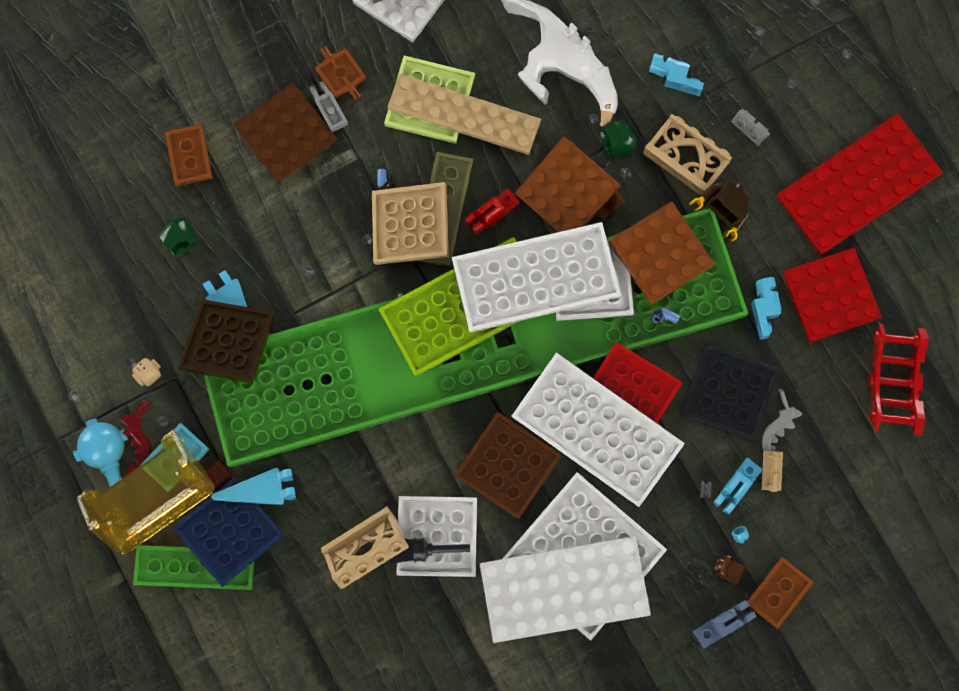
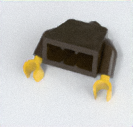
(727, 203)

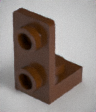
(728, 569)

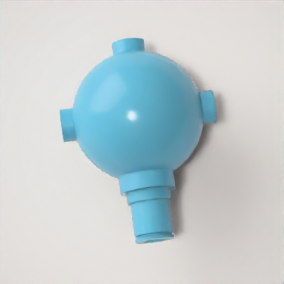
(101, 447)

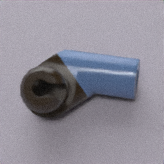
(382, 181)

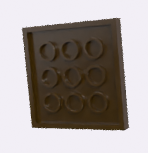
(226, 341)

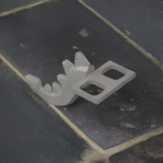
(778, 426)

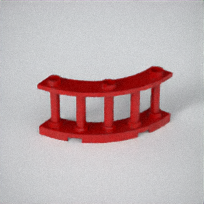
(914, 383)

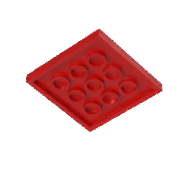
(831, 295)
(637, 381)

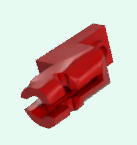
(492, 211)

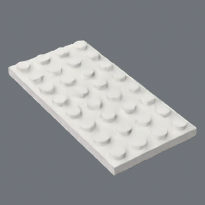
(536, 277)
(598, 429)
(564, 589)

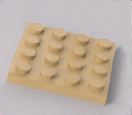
(410, 223)

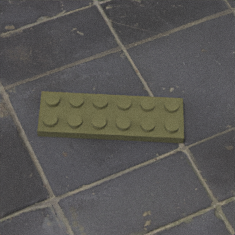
(456, 174)

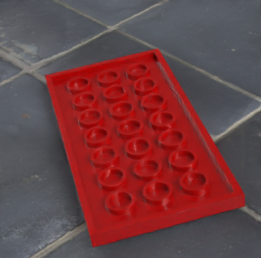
(859, 184)

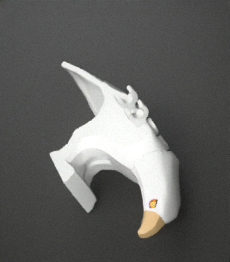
(565, 53)

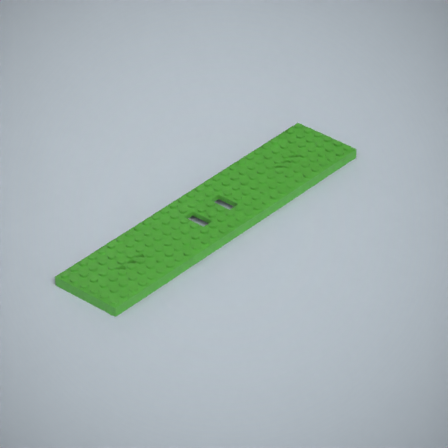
(378, 386)

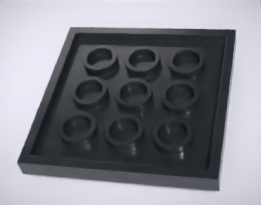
(730, 392)

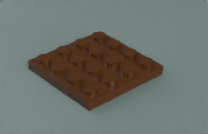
(285, 132)
(507, 465)

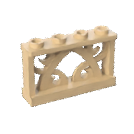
(672, 165)
(345, 547)

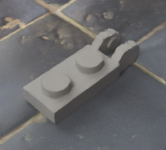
(329, 108)

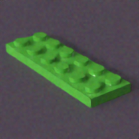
(180, 568)

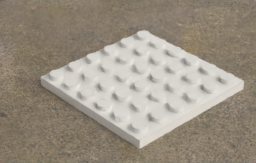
(580, 518)

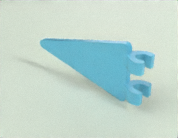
(230, 293)
(260, 489)

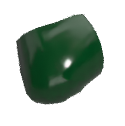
(618, 139)
(178, 236)

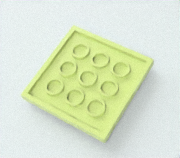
(436, 74)

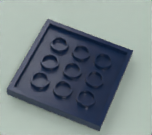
(227, 535)

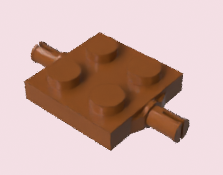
(340, 73)

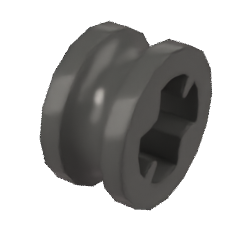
(705, 489)

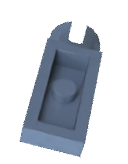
(723, 625)

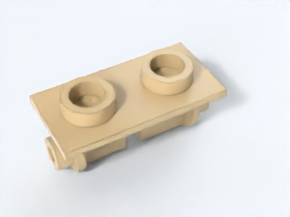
(772, 470)

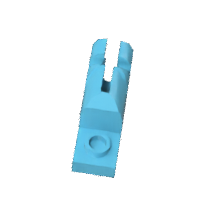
(676, 75)
(765, 307)
(738, 485)

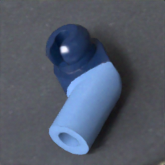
(664, 314)

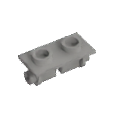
(745, 122)

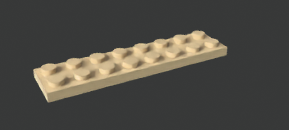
(464, 114)

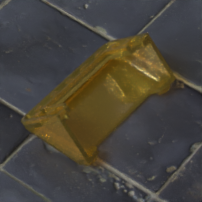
(147, 497)

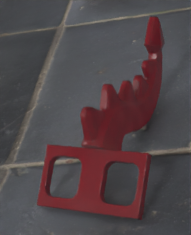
(138, 436)

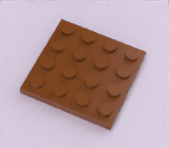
(567, 187)
(661, 253)

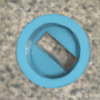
(740, 534)

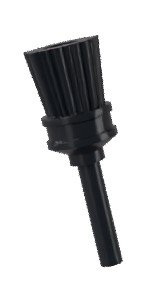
(420, 549)

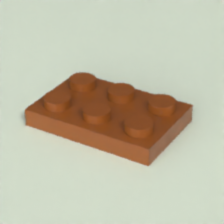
(188, 155)
(779, 592)

